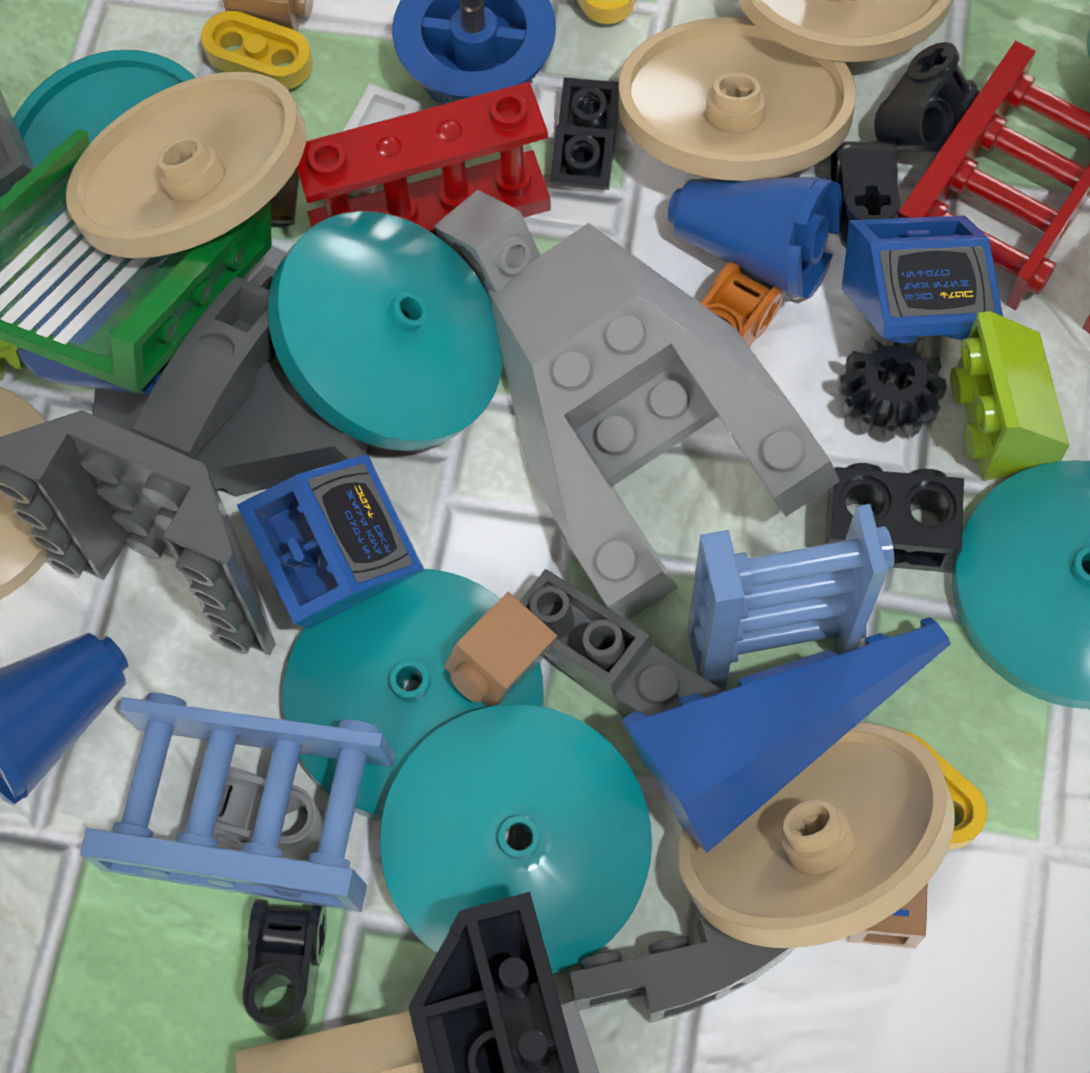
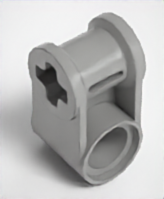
(240, 810)

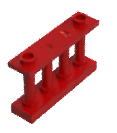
(987, 129)
(428, 141)

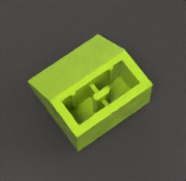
(1007, 398)

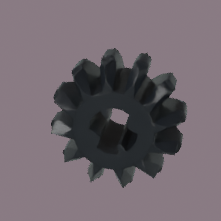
(886, 404)

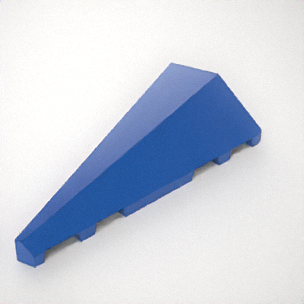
(742, 746)

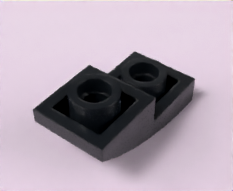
(586, 134)

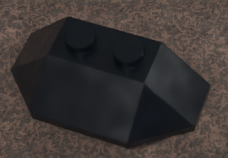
(492, 997)

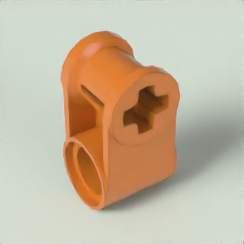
(743, 302)

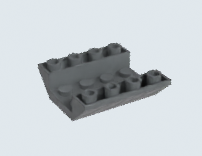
(98, 486)

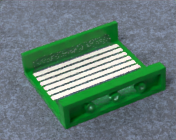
(100, 309)

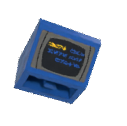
(920, 276)
(330, 539)

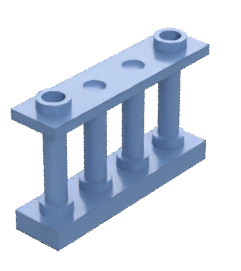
(785, 595)
(260, 864)

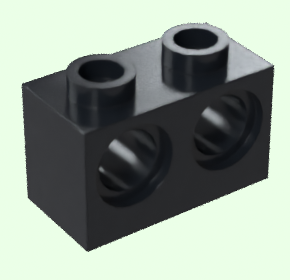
(892, 500)

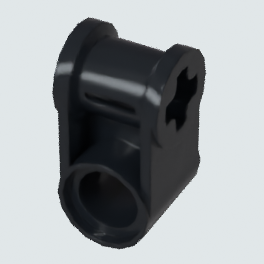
(926, 101)
(867, 181)
(287, 952)

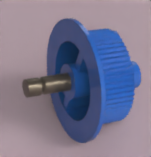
(472, 44)

